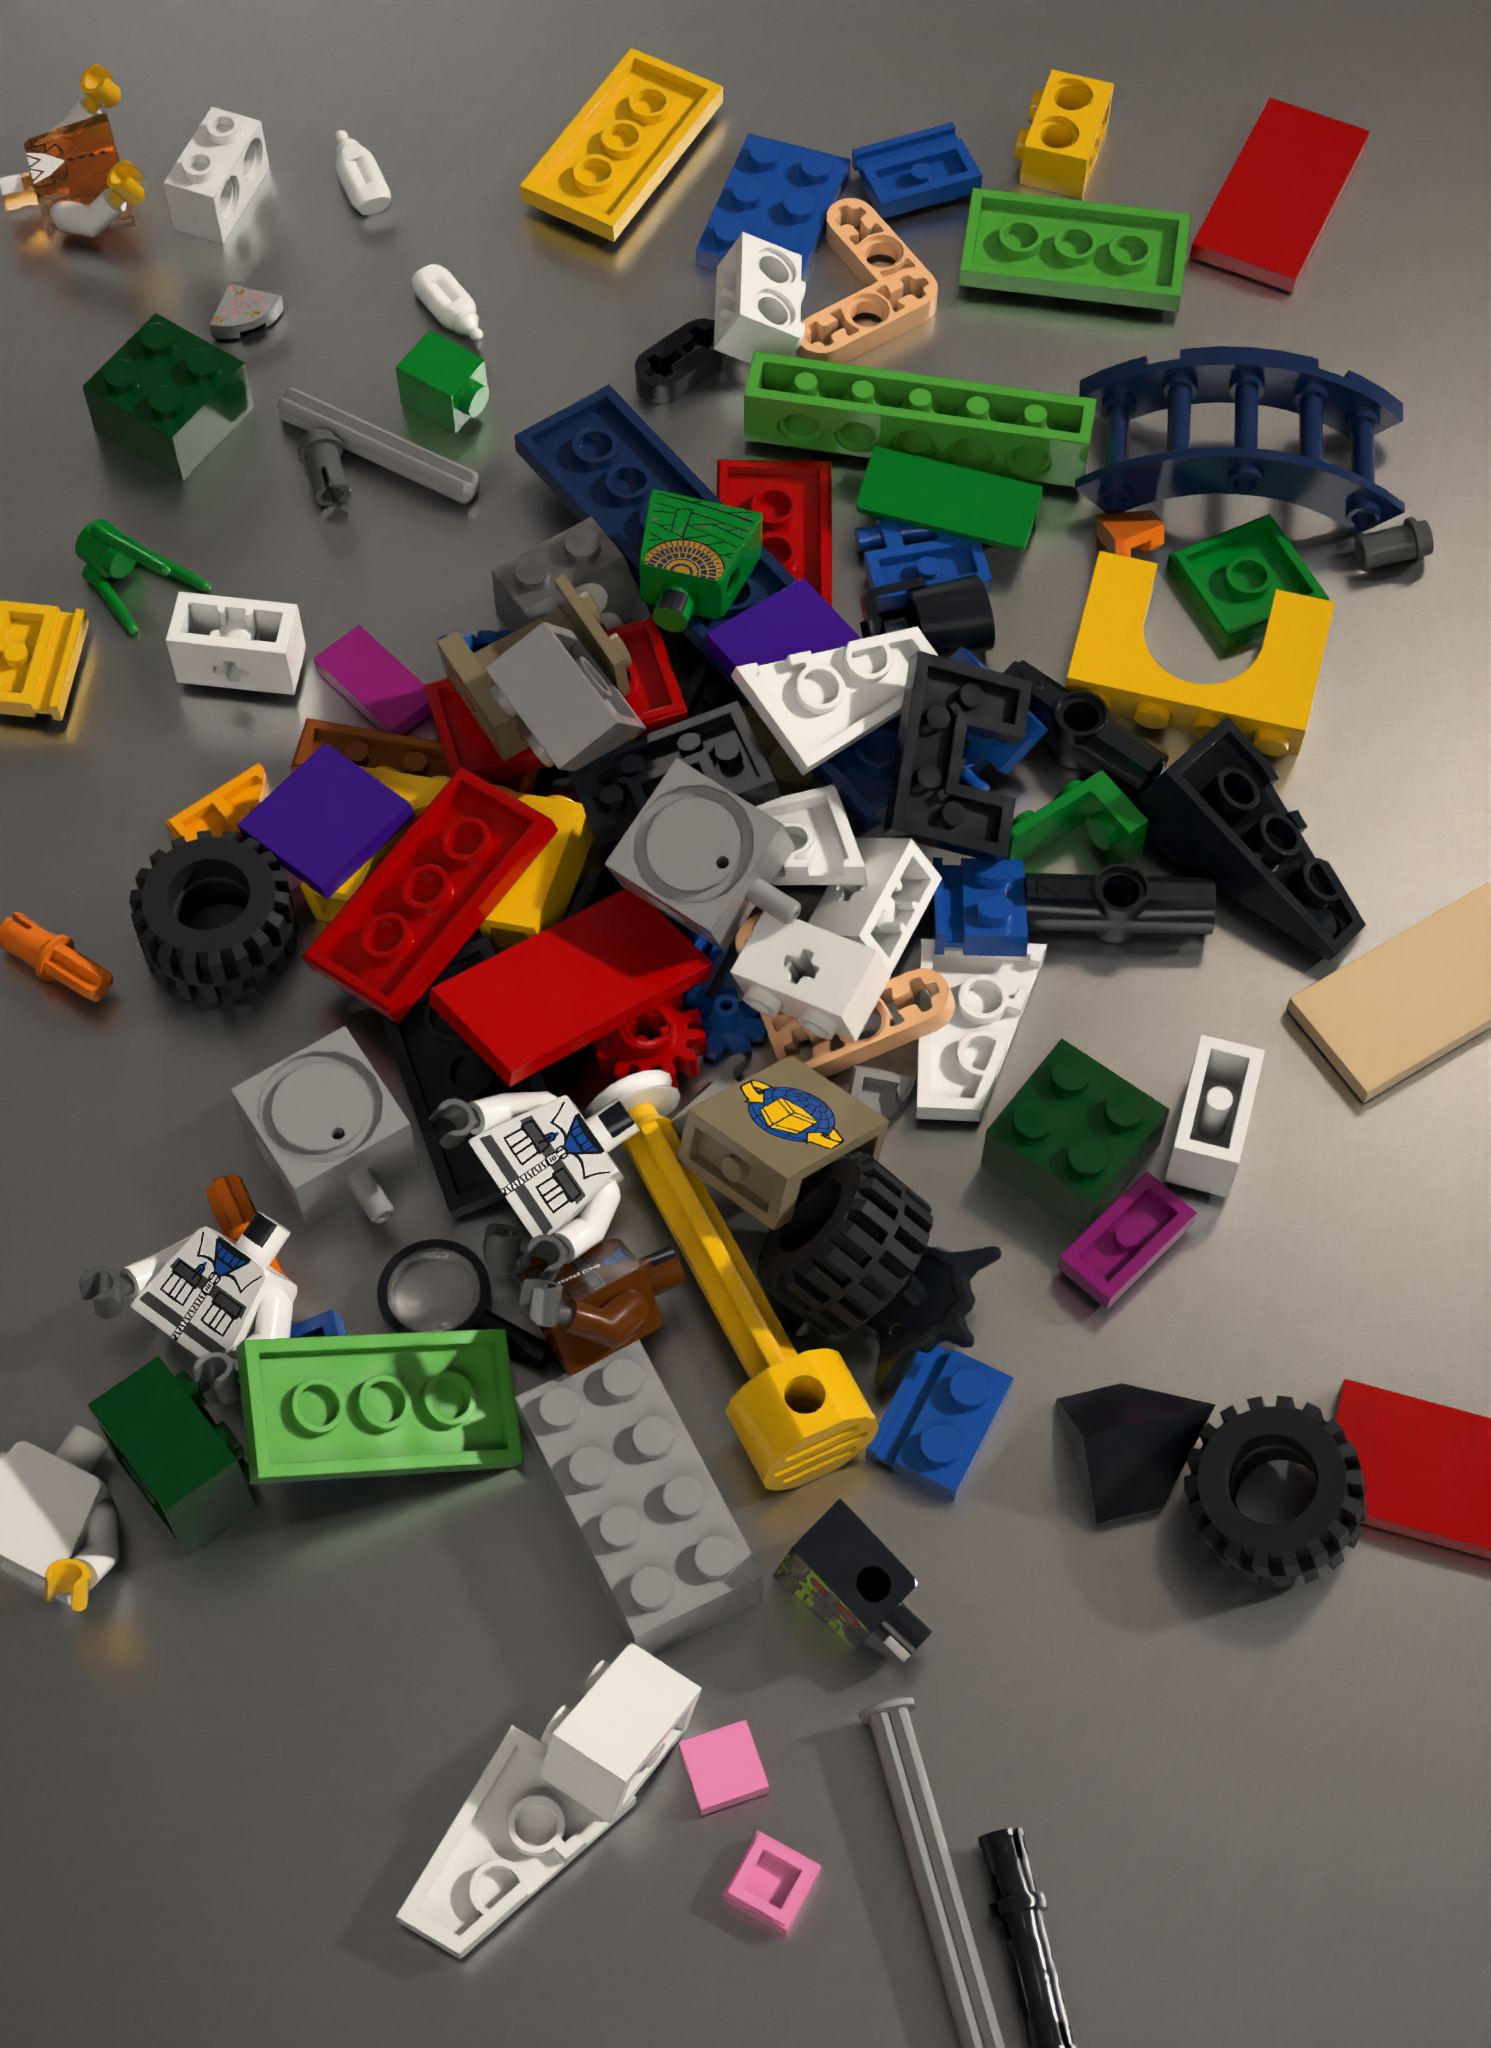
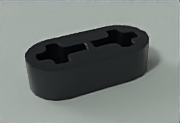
(676, 356)

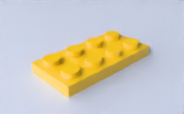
(621, 144)

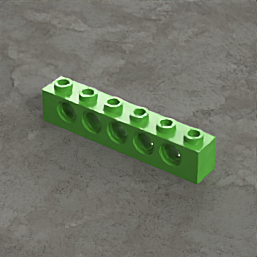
(927, 416)

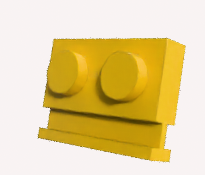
(38, 657)

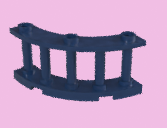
(1248, 379)

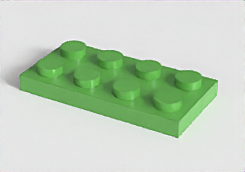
(1075, 249)
(377, 1405)

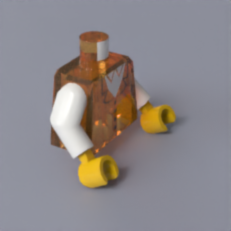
(78, 169)

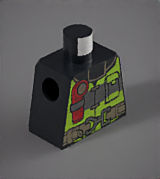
(847, 1556)

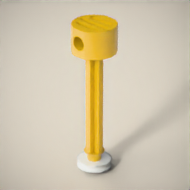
(781, 1436)

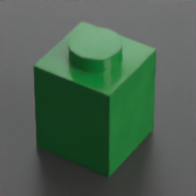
(443, 382)

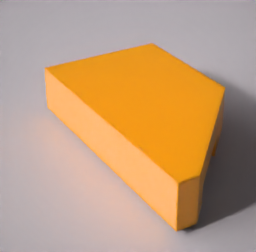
(221, 808)

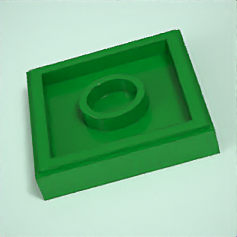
(1236, 578)

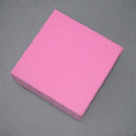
(723, 1767)
(771, 1882)

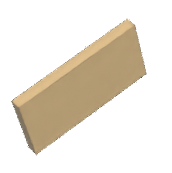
(1405, 998)

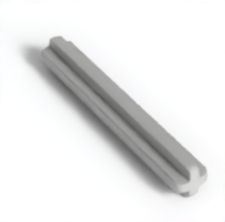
(380, 446)

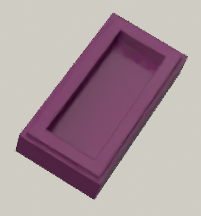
(374, 682)

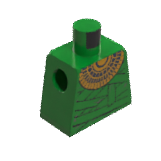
(695, 557)

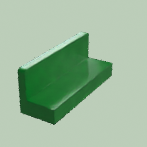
(950, 499)

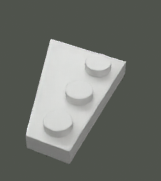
(832, 696)
(822, 839)
(965, 1056)
(499, 1849)

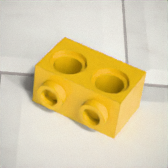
(1064, 133)

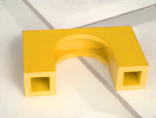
(1265, 701)
(536, 898)

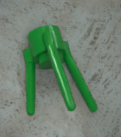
(114, 555)

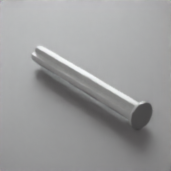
(933, 1873)

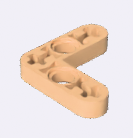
(882, 292)
(787, 1033)

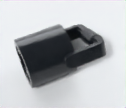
(945, 612)

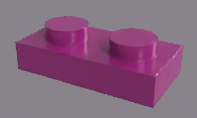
(1126, 1239)

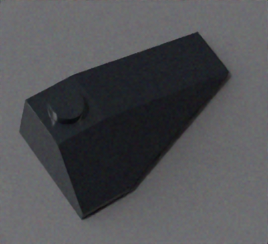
(1228, 824)

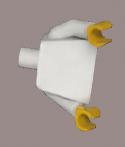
(57, 1517)

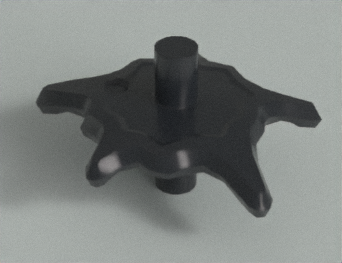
(928, 1308)

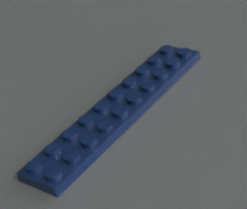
(605, 467)

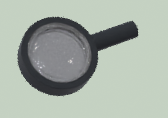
(447, 1288)

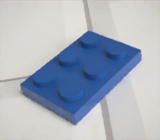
(777, 196)

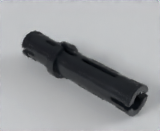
(1022, 1925)

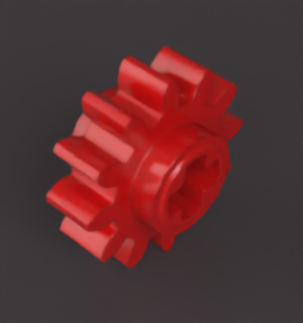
(657, 1040)

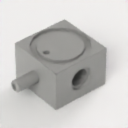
(704, 856)
(327, 1129)

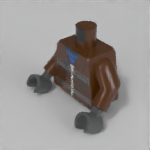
(594, 1302)

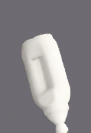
(360, 176)
(447, 300)

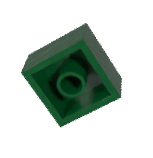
(169, 396)
(1074, 1136)
(176, 1453)

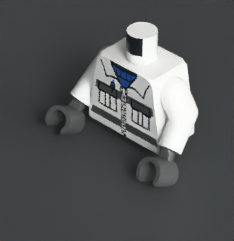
(547, 1165)
(206, 1296)

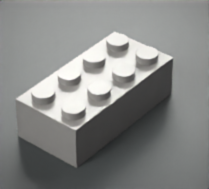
(639, 1500)

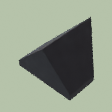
(1129, 1447)

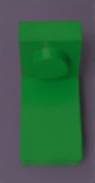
(1099, 804)

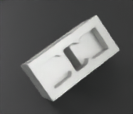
(217, 175)
(758, 300)

